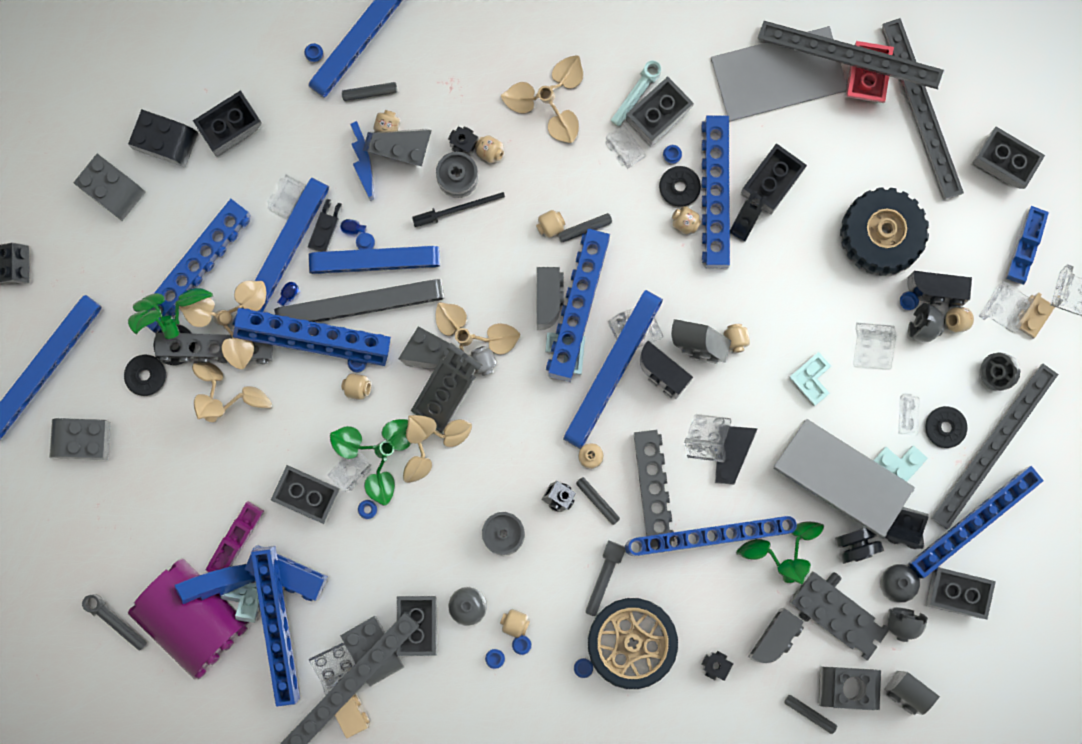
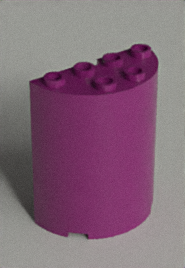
(188, 631)

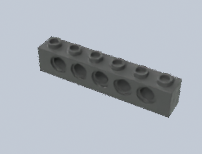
(163, 351)
(653, 439)

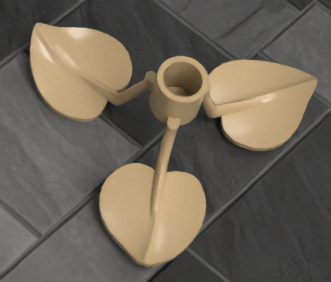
(521, 96)
(250, 296)
(451, 319)
(211, 408)
(421, 428)

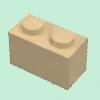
(351, 717)

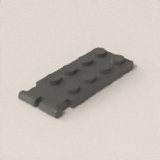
(446, 387)
(839, 615)

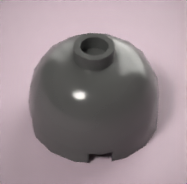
(927, 324)
(1000, 371)
(900, 583)
(467, 606)
(906, 624)

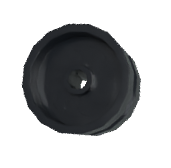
(859, 545)

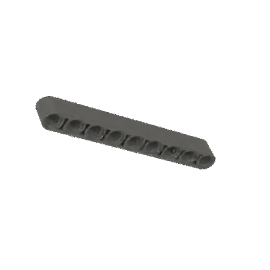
(365, 302)

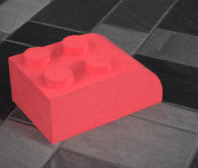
(868, 84)

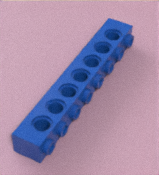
(719, 125)
(600, 242)
(194, 255)
(297, 335)
(975, 522)
(275, 626)

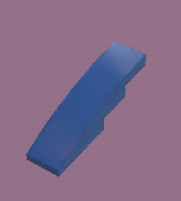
(363, 166)
(1027, 245)
(214, 582)

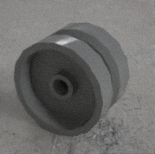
(457, 163)
(513, 539)

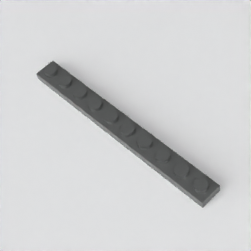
(851, 55)
(925, 115)
(994, 446)
(352, 681)

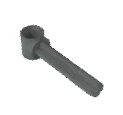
(613, 554)
(113, 621)

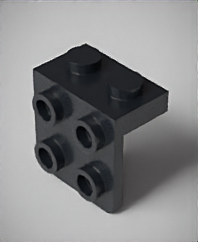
(14, 263)
(908, 528)

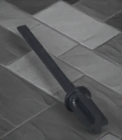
(432, 216)

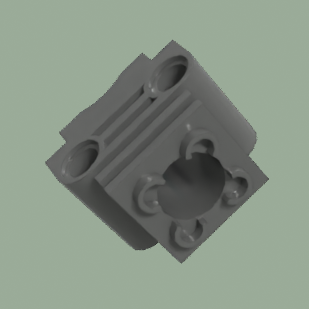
(832, 684)

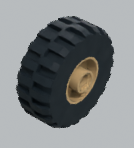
(898, 217)

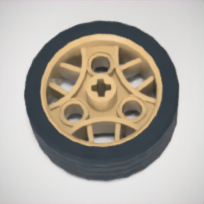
(666, 650)

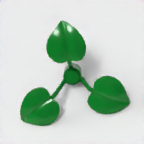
(167, 323)
(347, 442)
(790, 569)

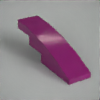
(235, 538)

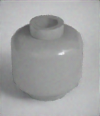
(484, 357)

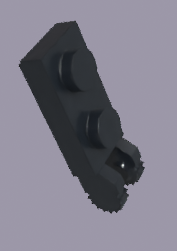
(747, 217)
(324, 228)

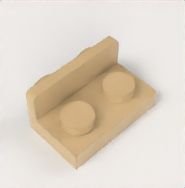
(1037, 316)

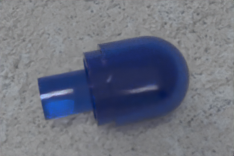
(352, 227)
(288, 293)

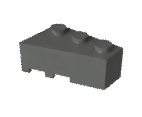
(399, 145)
(424, 350)

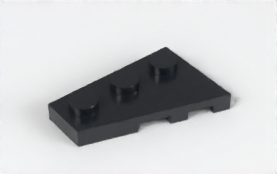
(736, 449)

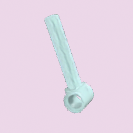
(637, 92)

